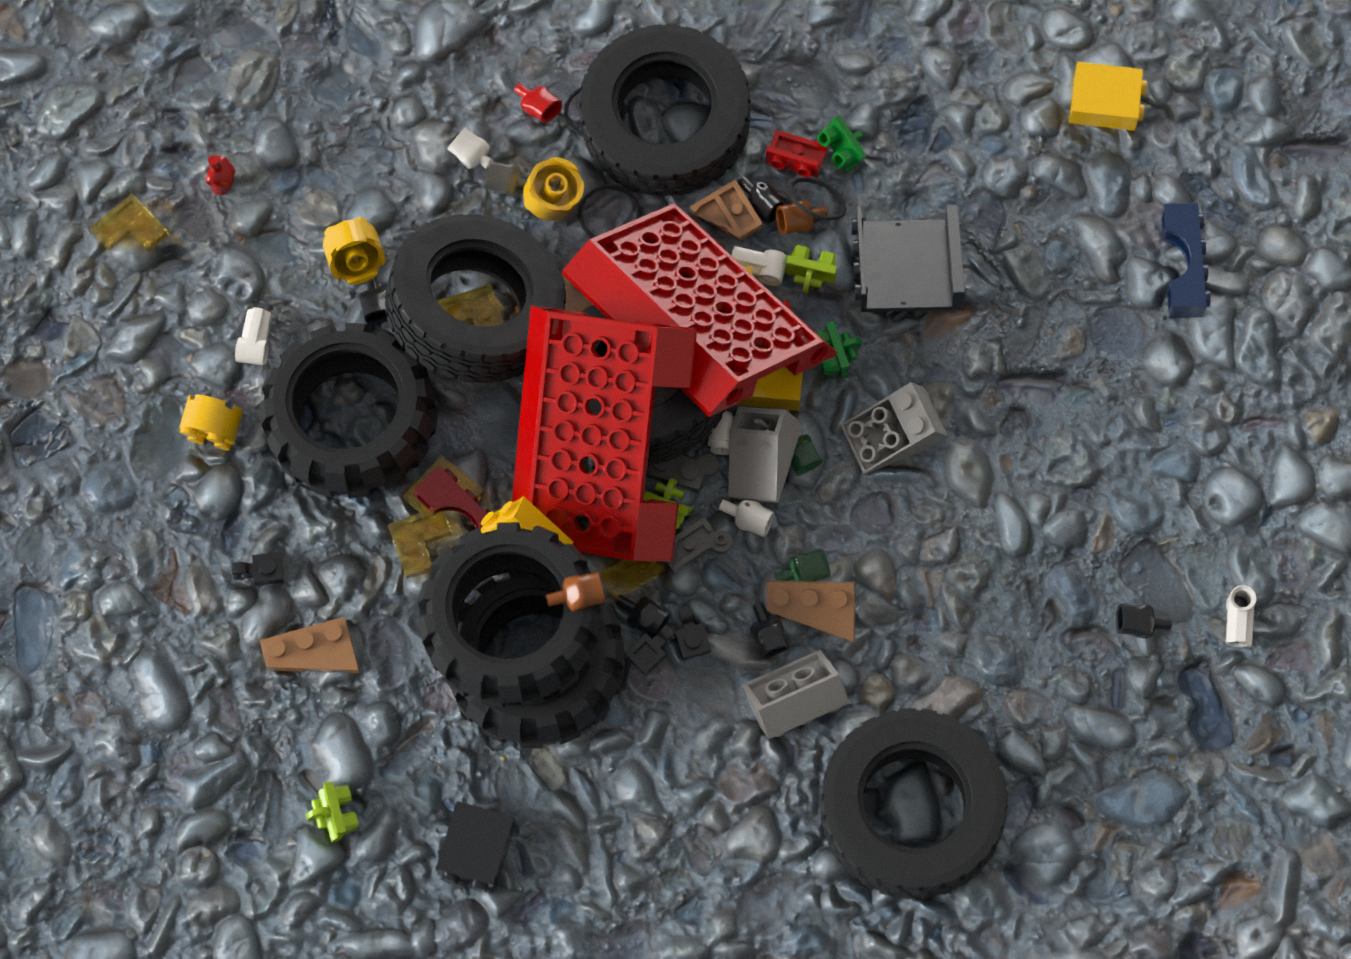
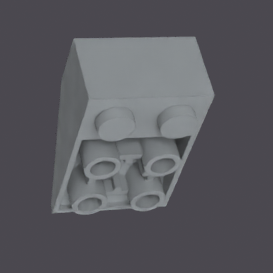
(894, 428)
(761, 453)

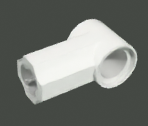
(766, 266)
(253, 344)
(1240, 619)

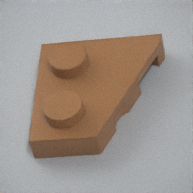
(729, 211)

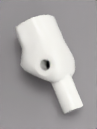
(470, 149)
(749, 516)

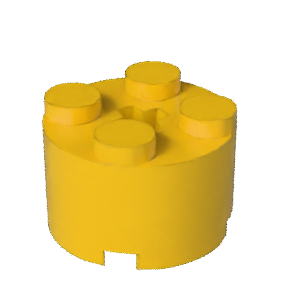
(544, 201)
(353, 250)
(211, 421)

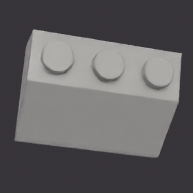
(795, 694)

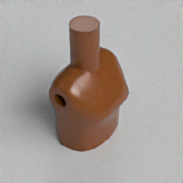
(793, 219)
(579, 592)

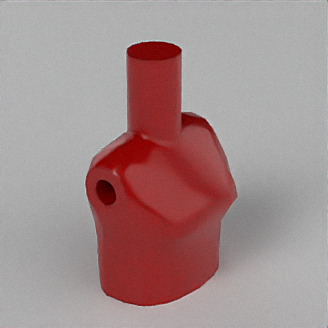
(539, 102)
(220, 175)

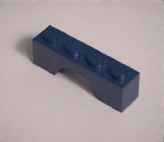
(1182, 228)

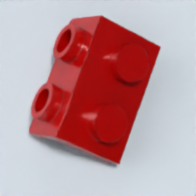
(796, 154)

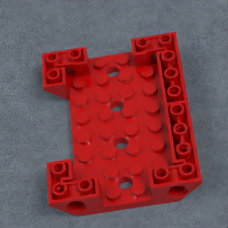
(647, 283)
(562, 431)

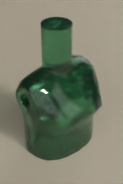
(805, 456)
(806, 567)

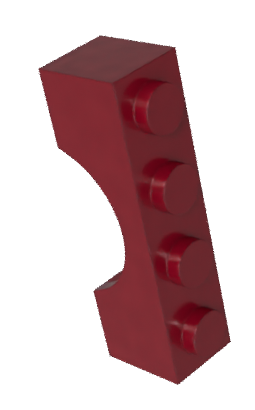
(442, 493)

